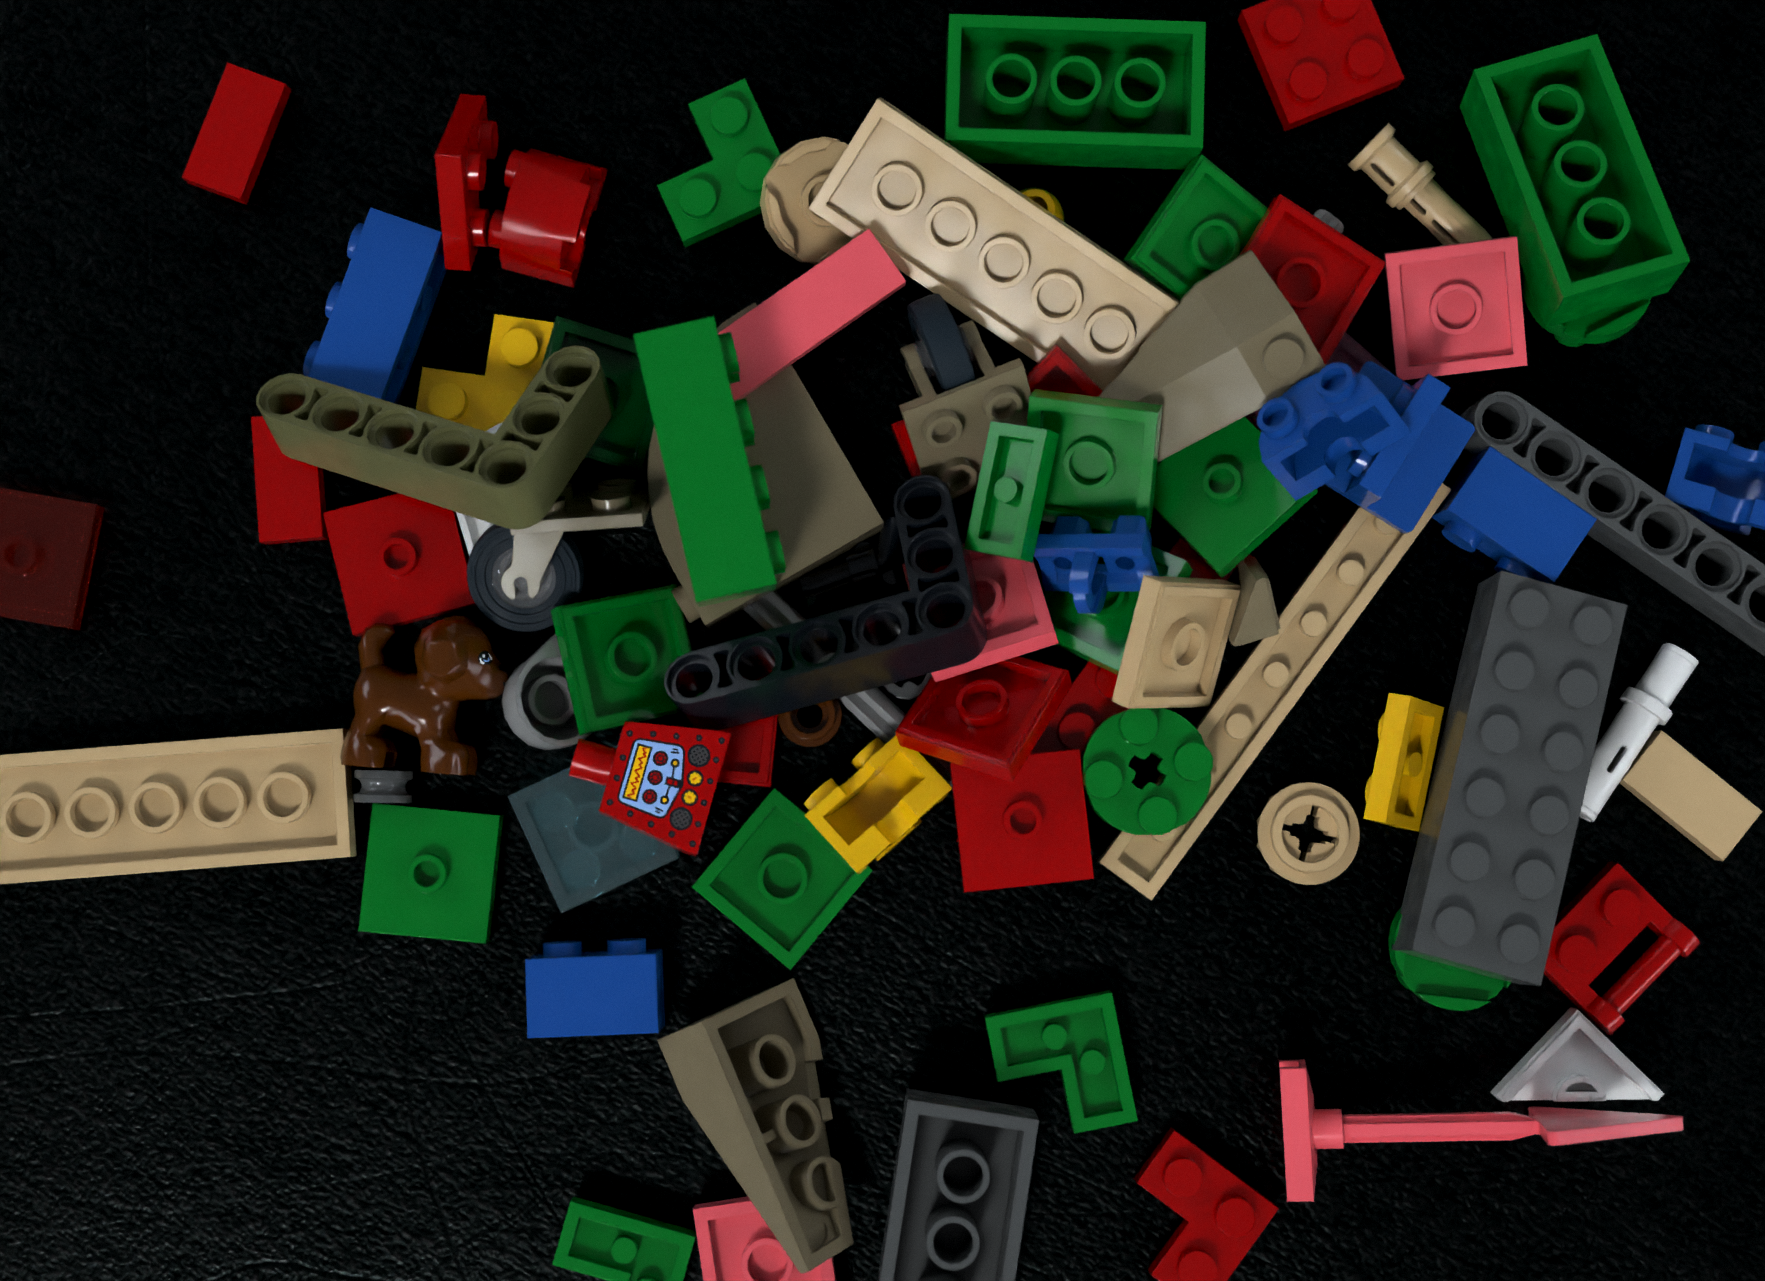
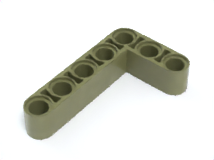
(484, 475)

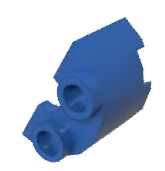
(1320, 423)
(1719, 480)

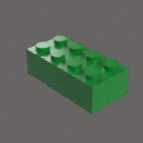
(1075, 91)
(1573, 181)
(706, 462)

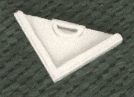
(1575, 1065)

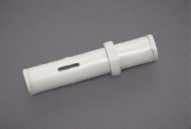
(1641, 712)

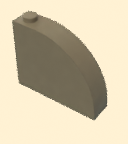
(810, 485)

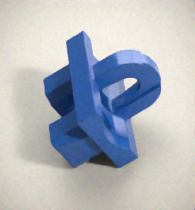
(1071, 556)

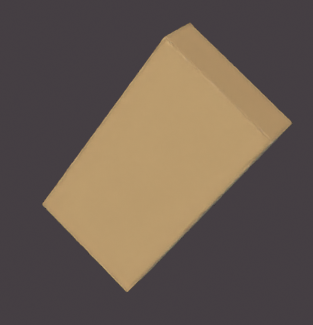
(1689, 796)

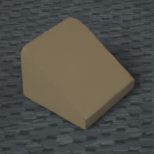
(1255, 610)

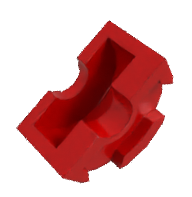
(545, 215)

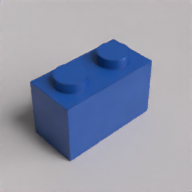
(1512, 518)
(595, 991)

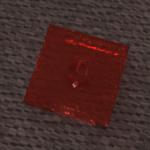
(46, 557)

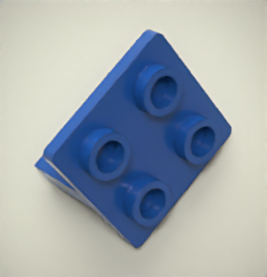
(1408, 473)

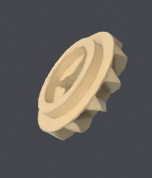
(1332, 816)

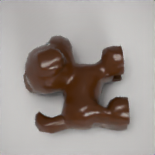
(452, 667)

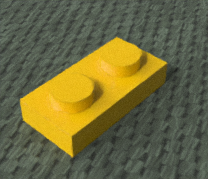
(1403, 762)

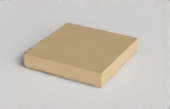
(1176, 642)

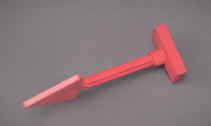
(1313, 1129)

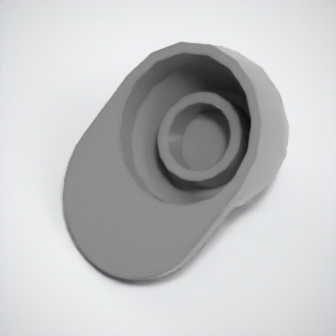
(539, 701)

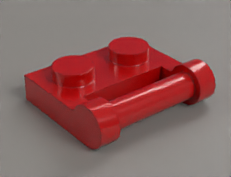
(1597, 929)

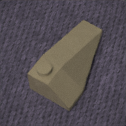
(1218, 355)
(760, 1103)

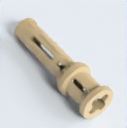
(1412, 187)

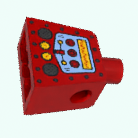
(656, 779)

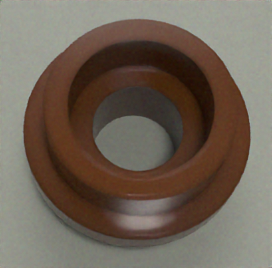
(816, 735)

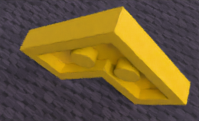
(485, 401)

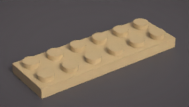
(989, 247)
(175, 806)

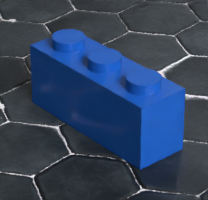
(379, 307)

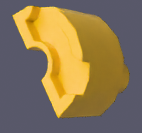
(877, 803)

